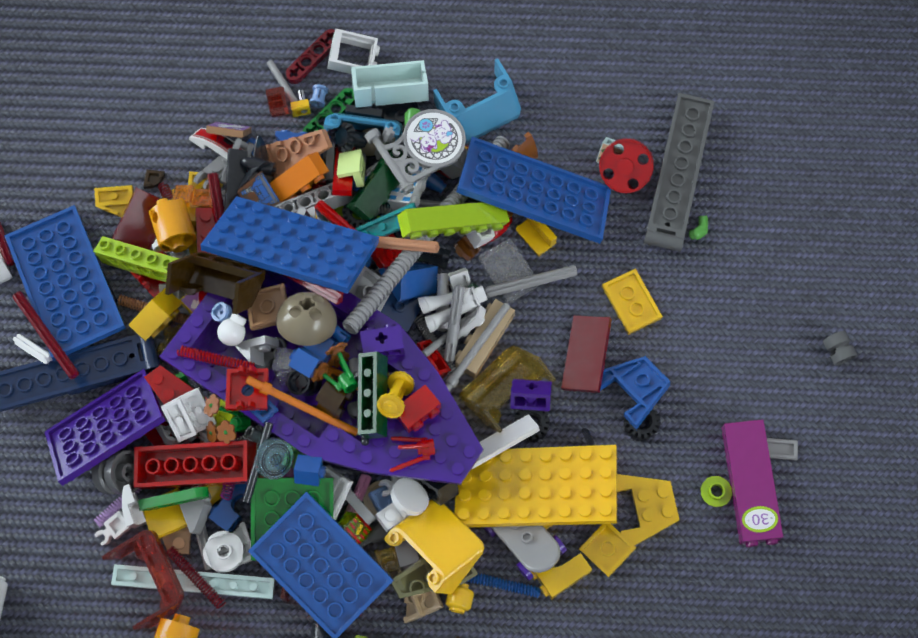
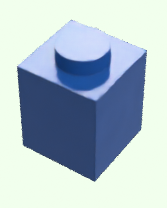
(309, 470)

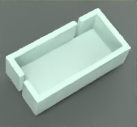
(390, 83)

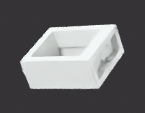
(354, 39)

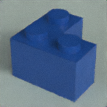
(309, 358)

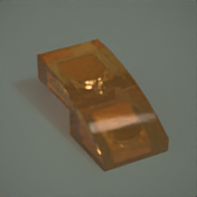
(193, 197)

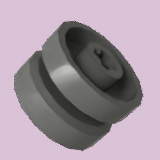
(115, 473)

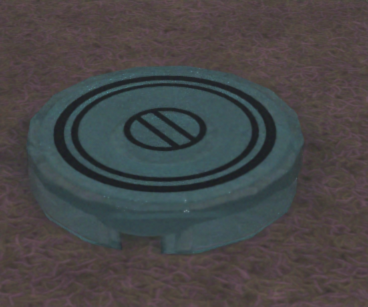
(274, 458)

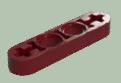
(309, 54)

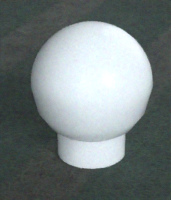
(232, 330)

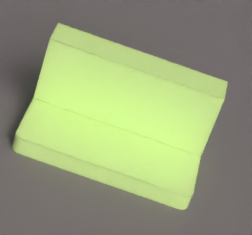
(352, 164)

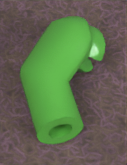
(701, 230)

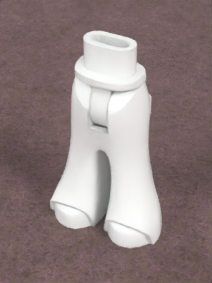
(434, 321)

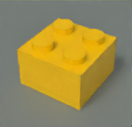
(156, 315)

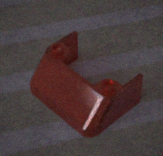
(150, 549)

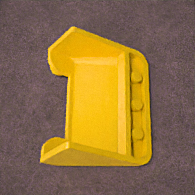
(442, 542)

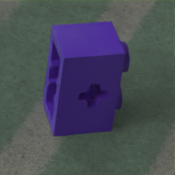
(392, 340)
(531, 395)

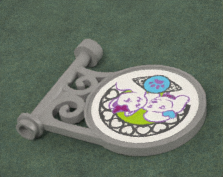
(429, 139)

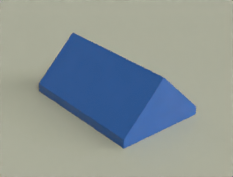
(416, 283)

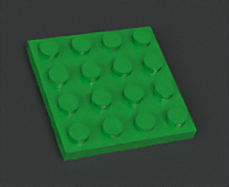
(276, 496)

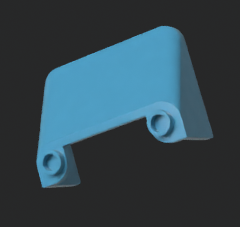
(361, 122)

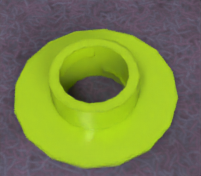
(712, 500)

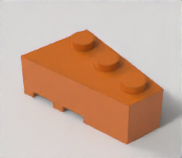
(300, 177)

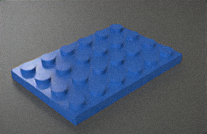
(320, 565)

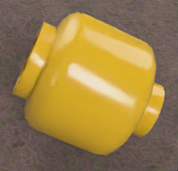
(460, 599)

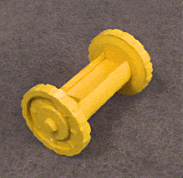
(391, 404)

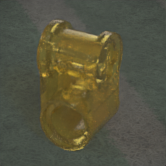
(388, 559)

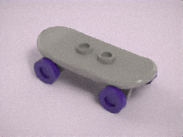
(531, 546)

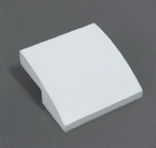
(187, 414)

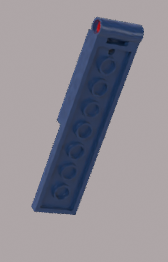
(96, 366)

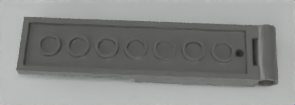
(679, 172)

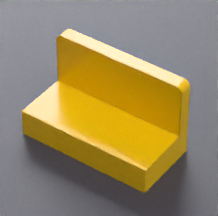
(537, 236)

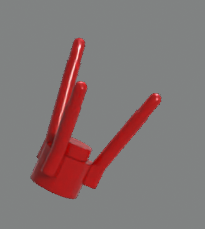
(424, 446)

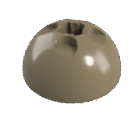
(306, 319)

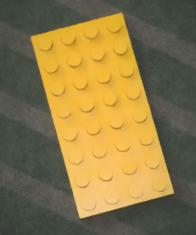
(541, 488)

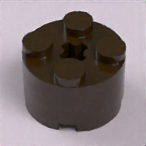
(331, 400)

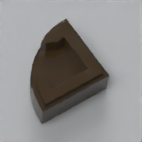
(153, 178)

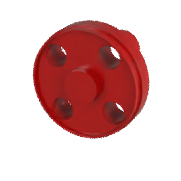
(626, 165)

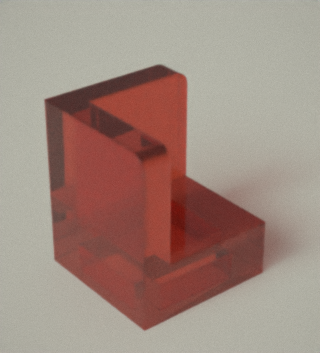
(277, 101)

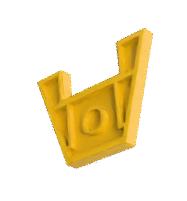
(653, 506)

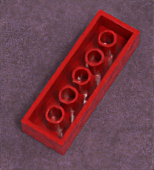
(193, 464)

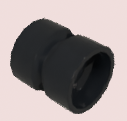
(301, 384)

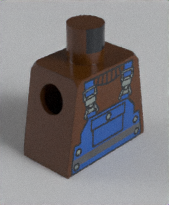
(259, 190)

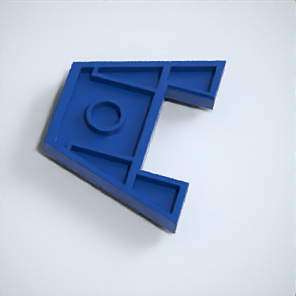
(641, 382)

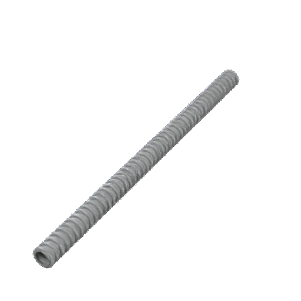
(398, 269)

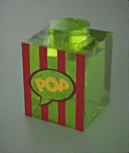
(355, 526)

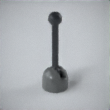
(352, 409)

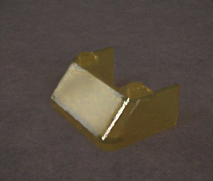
(493, 385)

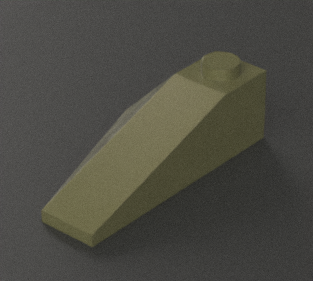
(414, 579)

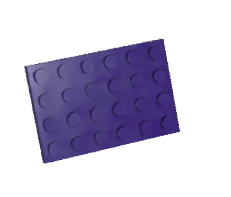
(103, 427)

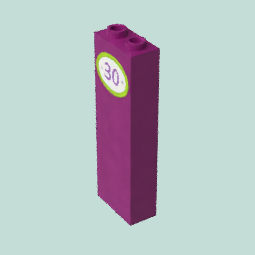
(752, 483)

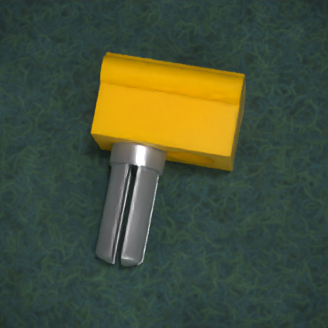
(300, 107)

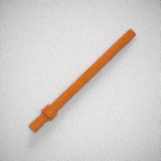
(266, 388)

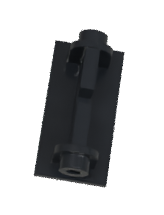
(438, 259)

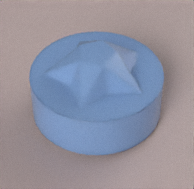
(221, 312)

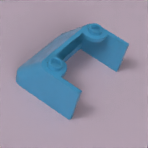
(488, 113)

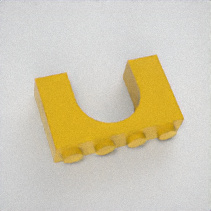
(562, 577)

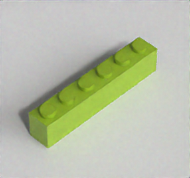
(451, 219)

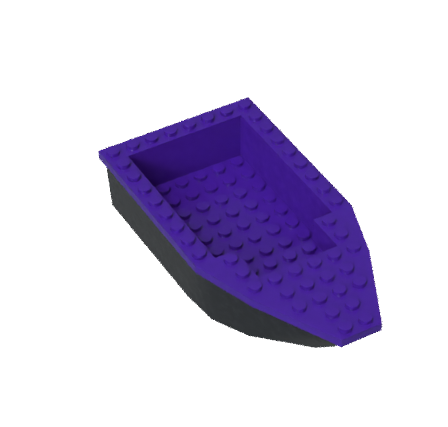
(453, 438)

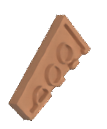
(290, 151)

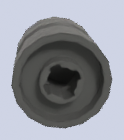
(839, 347)

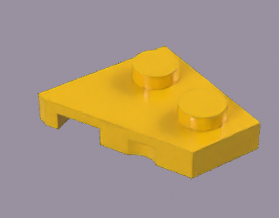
(113, 199)

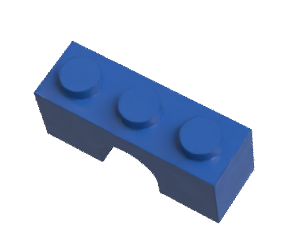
(224, 514)

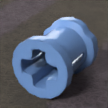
(316, 91)

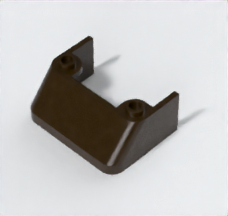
(216, 276)

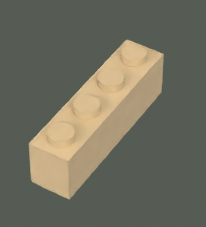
(486, 350)

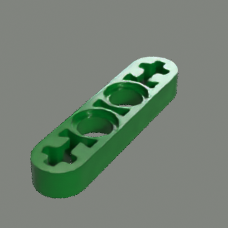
(337, 101)
(173, 498)

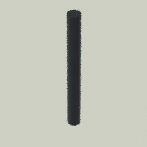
(254, 473)

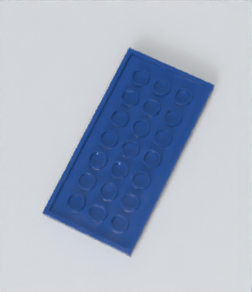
(534, 190)
(290, 244)
(65, 280)

